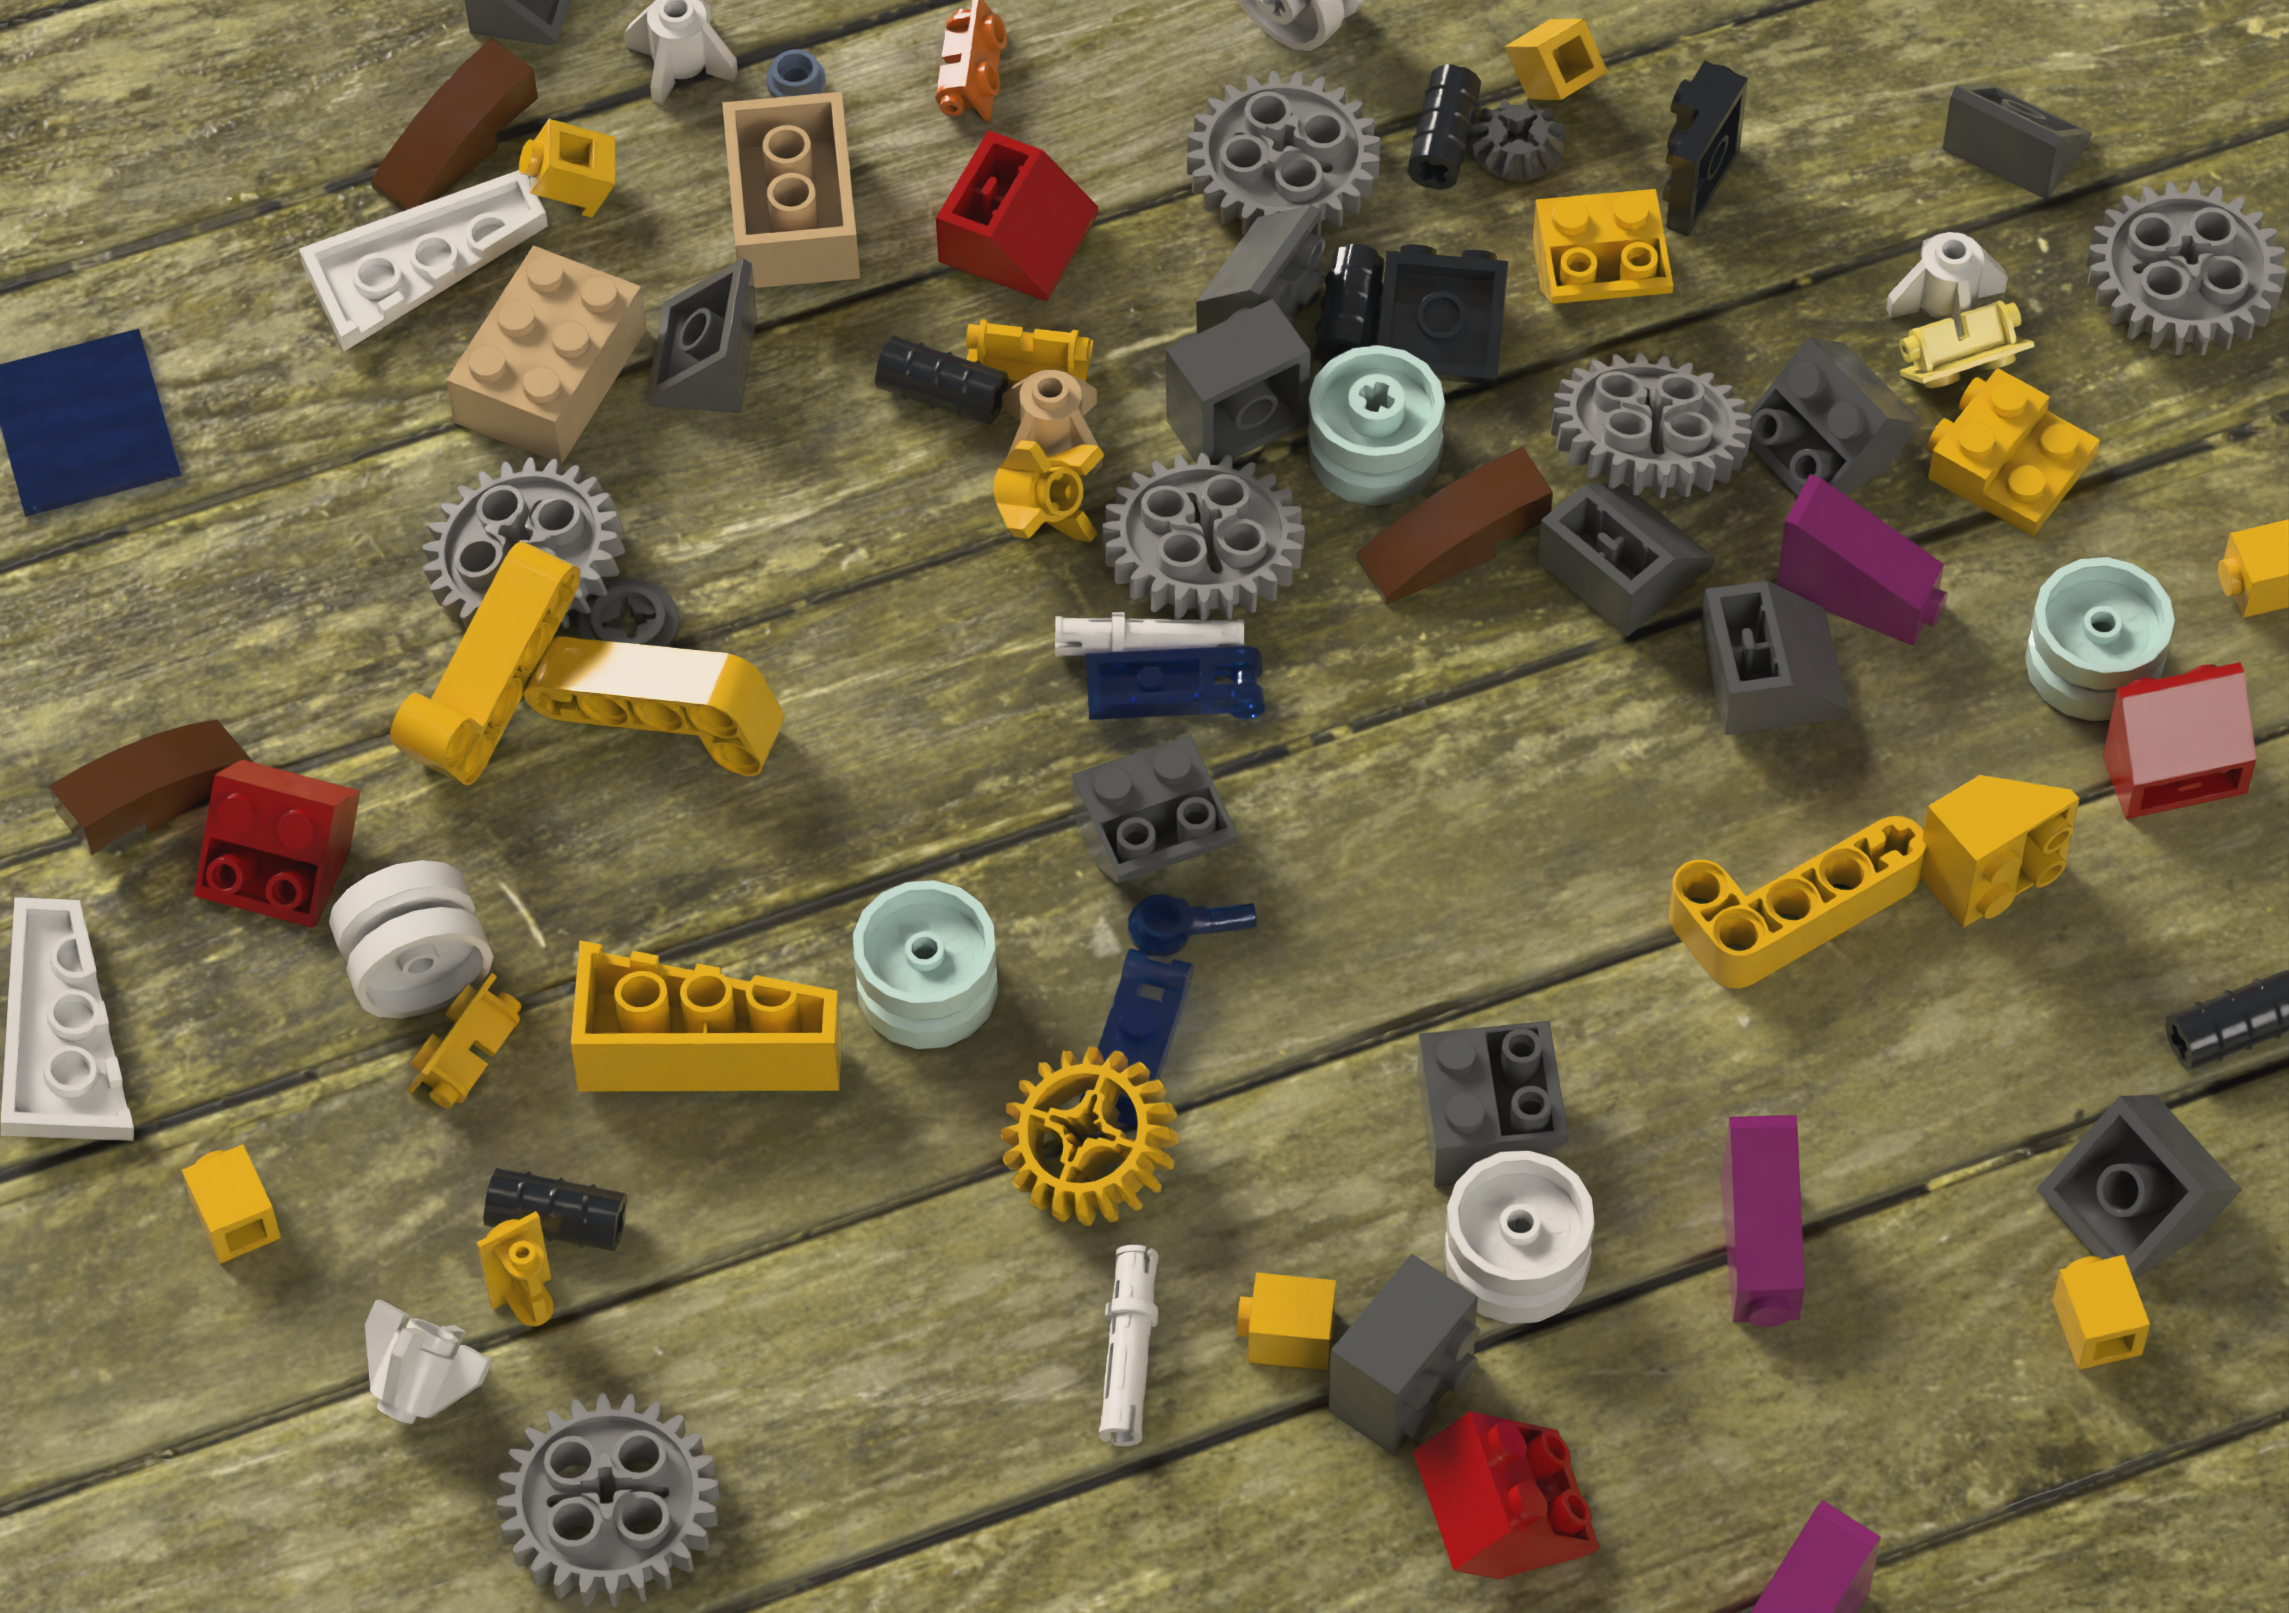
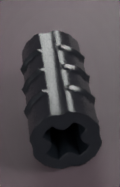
(1444, 127)
(1349, 301)
(941, 380)
(2230, 1021)
(565, 1208)

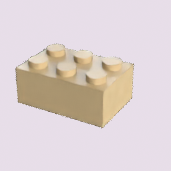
(791, 189)
(547, 354)

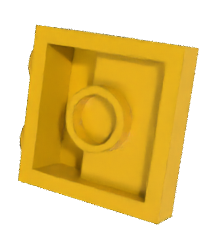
(2009, 452)

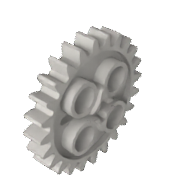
(1282, 151)
(2186, 268)
(1609, 427)
(532, 506)
(1164, 553)
(610, 1554)

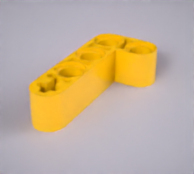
(490, 668)
(661, 691)
(1877, 863)

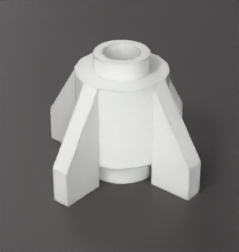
(680, 44)
(1948, 279)
(418, 1365)

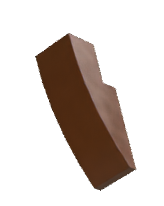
(456, 127)
(1457, 526)
(144, 782)

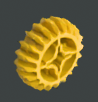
(1103, 1085)

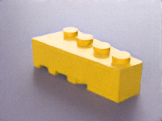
(697, 1029)

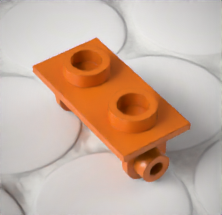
(976, 42)

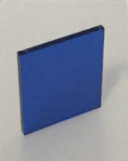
(84, 423)

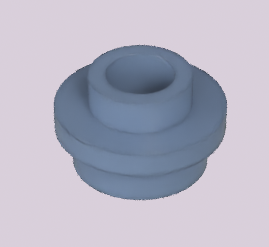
(795, 66)

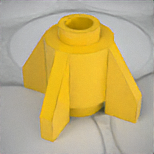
(1045, 489)

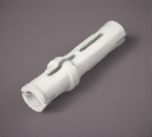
(1119, 634)
(1127, 1358)

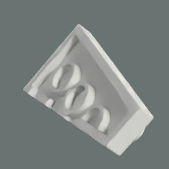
(409, 257)
(58, 1040)

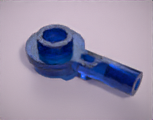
(1166, 923)

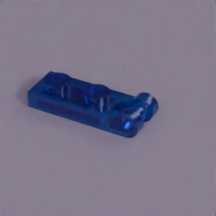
(1174, 683)
(1142, 1025)

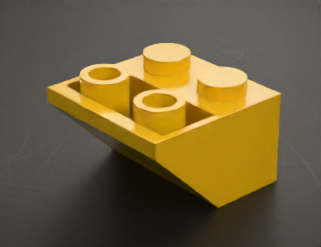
(1601, 247)
(1995, 843)

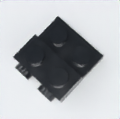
(1702, 141)
(1445, 310)

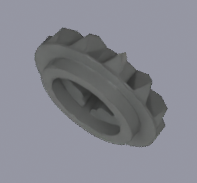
(1517, 159)
(647, 604)

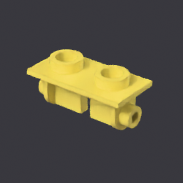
(1942, 355)

